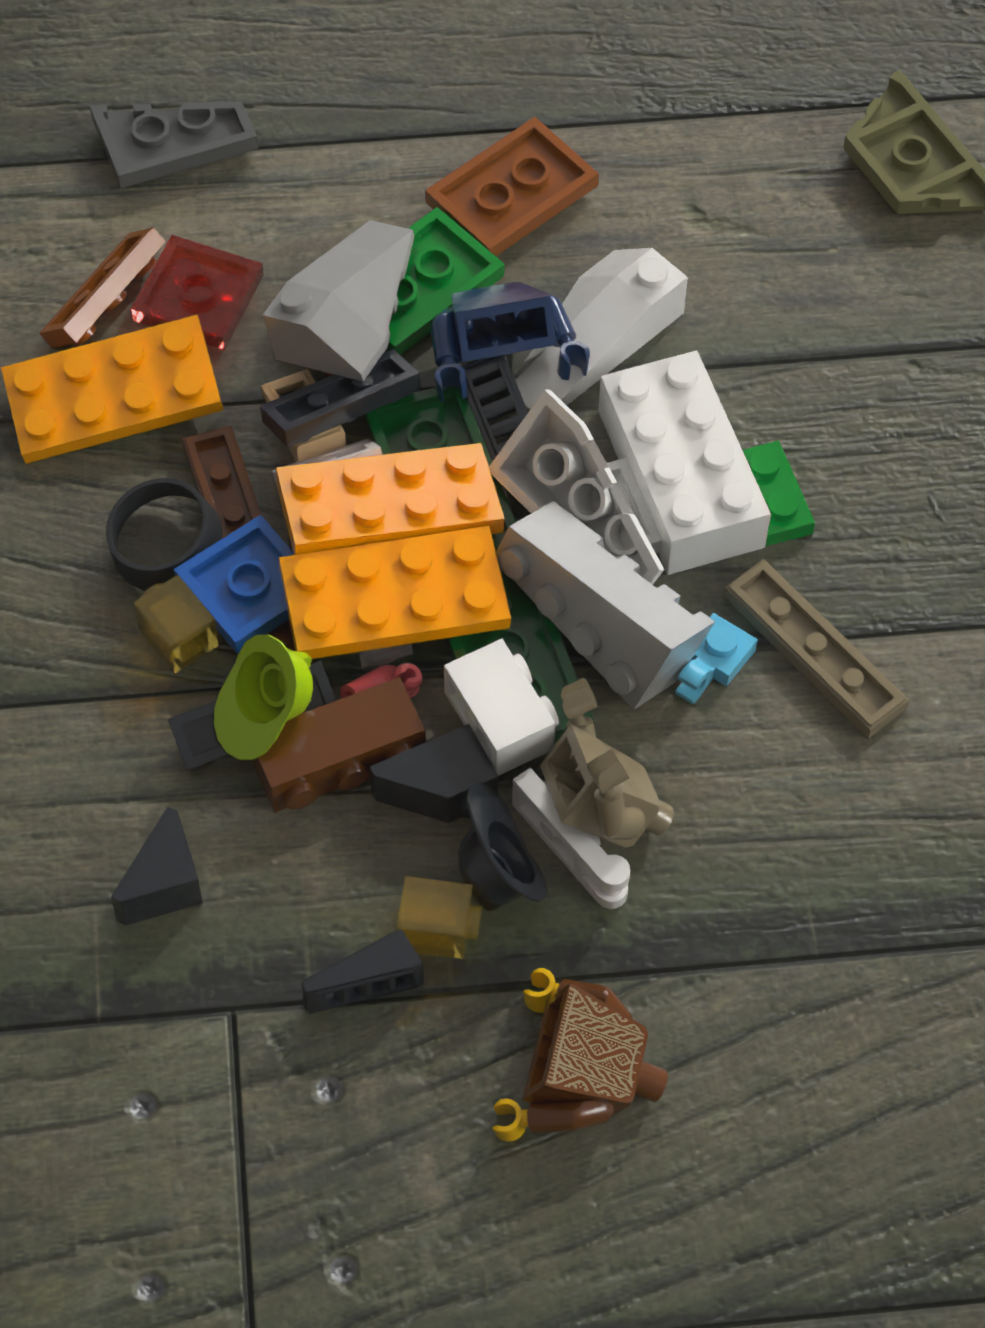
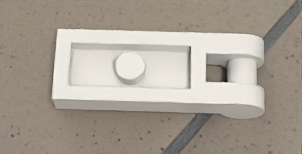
(600, 874)

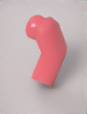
(408, 672)

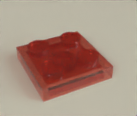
(202, 282)

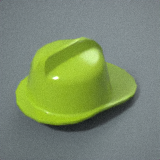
(260, 696)

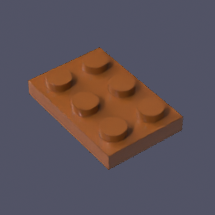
(513, 186)

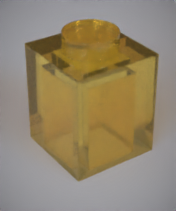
(175, 623)
(438, 916)

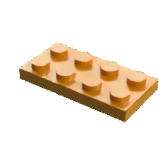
(111, 389)
(387, 497)
(394, 592)

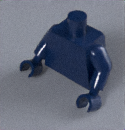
(499, 323)

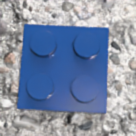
(241, 582)

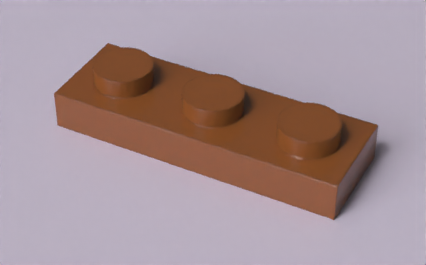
(103, 289)

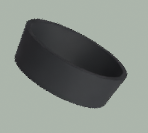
(147, 576)

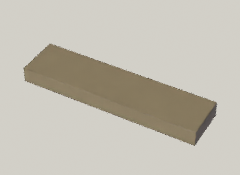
(816, 648)

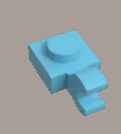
(717, 658)

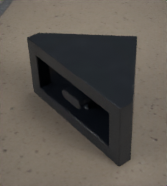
(160, 876)

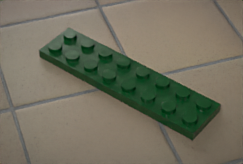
(427, 423)

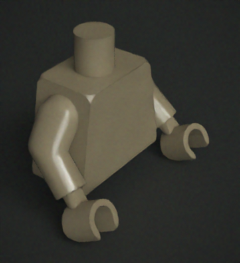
(596, 784)

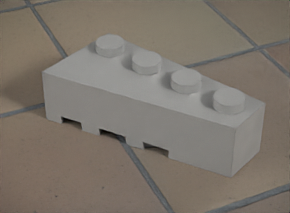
(601, 603)

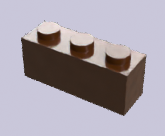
(338, 745)

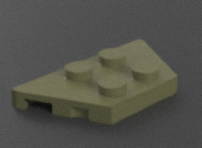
(914, 154)

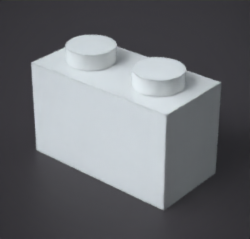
(499, 703)

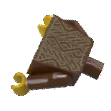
(583, 1060)

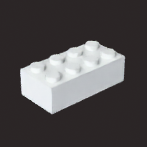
(684, 461)

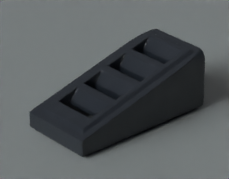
(484, 381)
(371, 972)

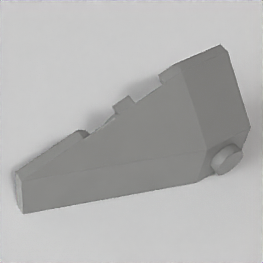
(342, 303)

